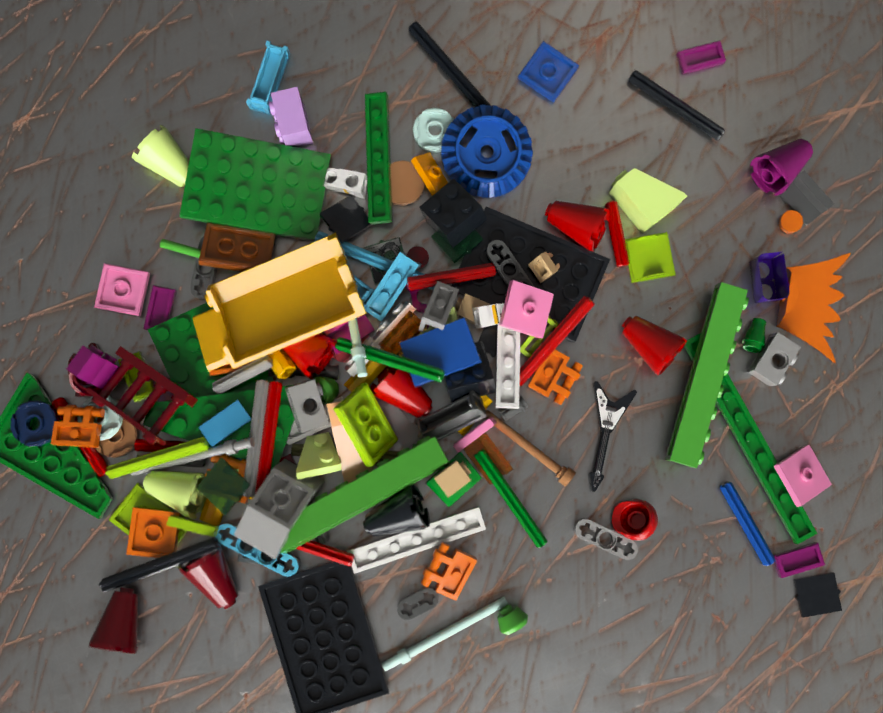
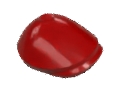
(634, 519)

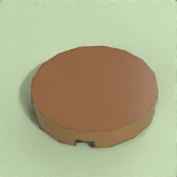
(405, 183)
(123, 441)

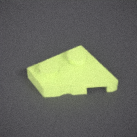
(318, 457)

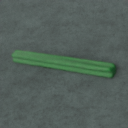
(395, 361)
(510, 498)

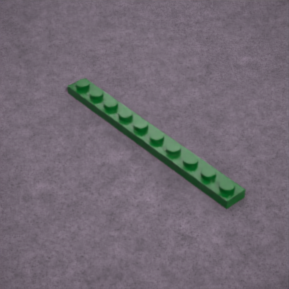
(759, 456)

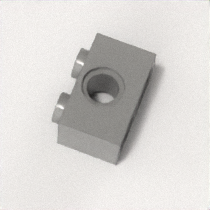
(762, 366)
(297, 395)

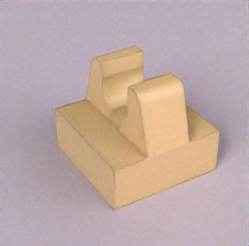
(543, 266)

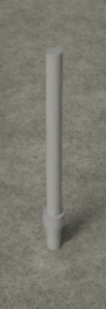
(229, 447)

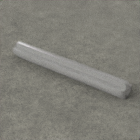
(256, 433)

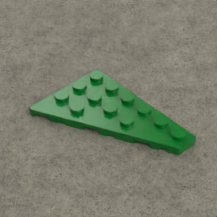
(187, 419)
(53, 467)

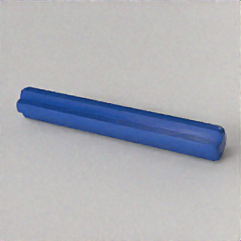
(747, 523)

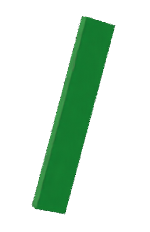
(378, 158)

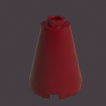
(212, 578)
(118, 624)

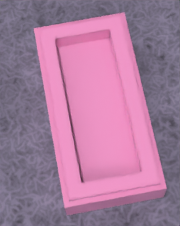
(474, 434)

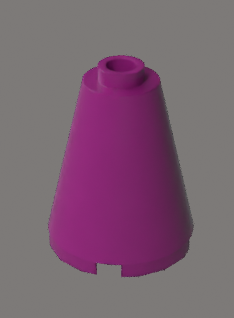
(780, 166)

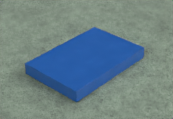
(446, 349)

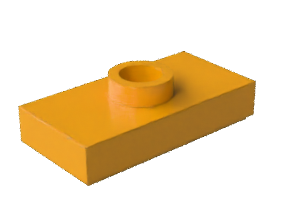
(429, 172)

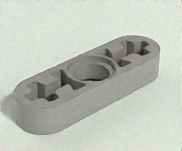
(623, 540)

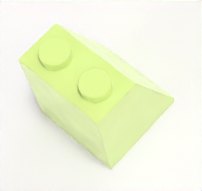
(644, 198)

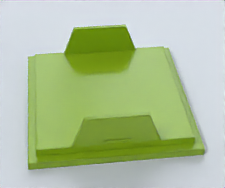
(649, 257)

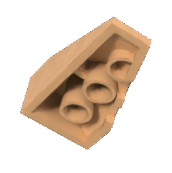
(350, 459)

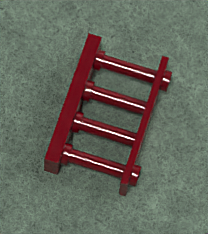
(161, 386)

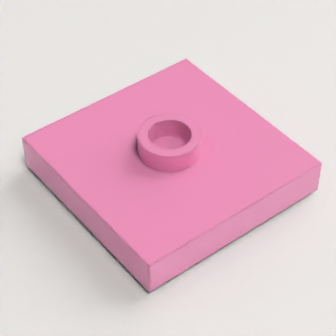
(122, 290)
(526, 309)
(802, 475)

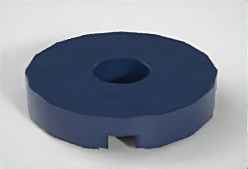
(21, 423)

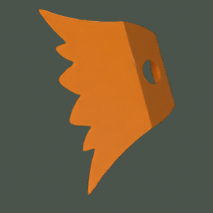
(808, 301)

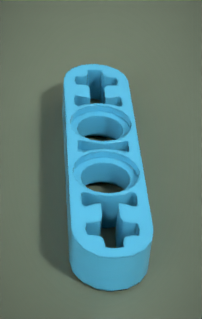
(255, 554)

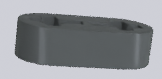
(415, 598)

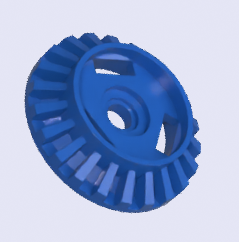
(462, 162)

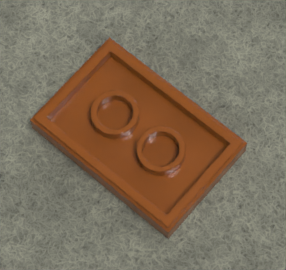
(235, 247)

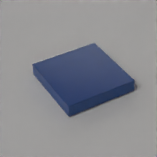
(548, 71)

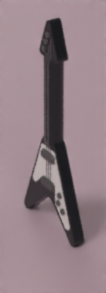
(608, 415)

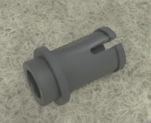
(508, 413)

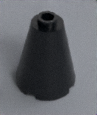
(398, 514)

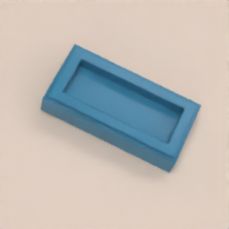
(225, 423)

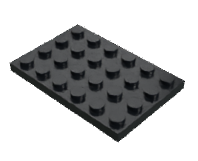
(578, 271)
(323, 639)

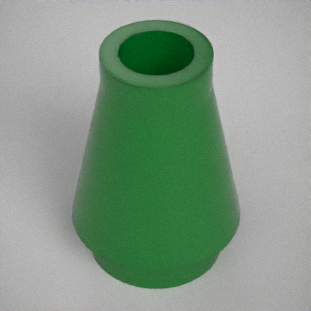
(755, 337)

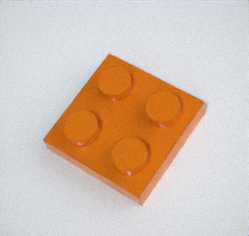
(150, 534)

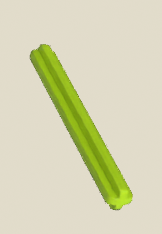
(158, 457)

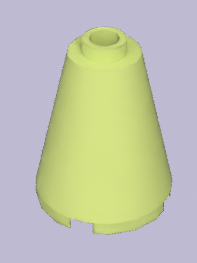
(163, 156)
(177, 490)

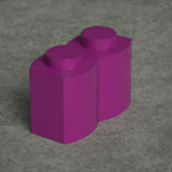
(92, 366)

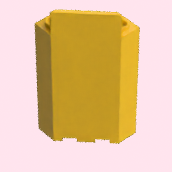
(278, 304)

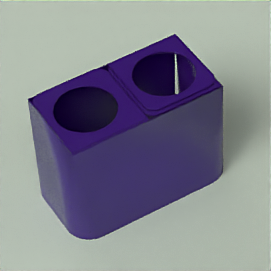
(777, 271)

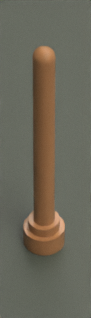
(562, 473)

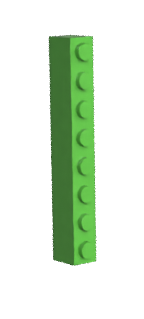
(707, 375)
(367, 491)

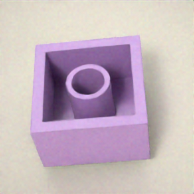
(290, 118)

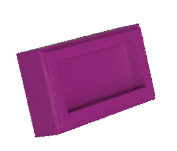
(701, 57)
(159, 306)
(798, 560)

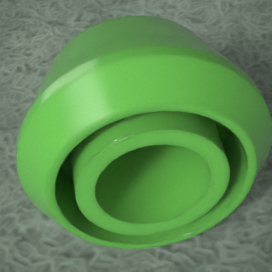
(329, 387)
(511, 619)

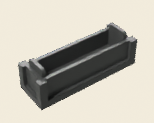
(452, 417)

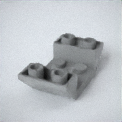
(276, 508)

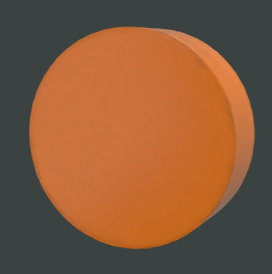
(790, 221)

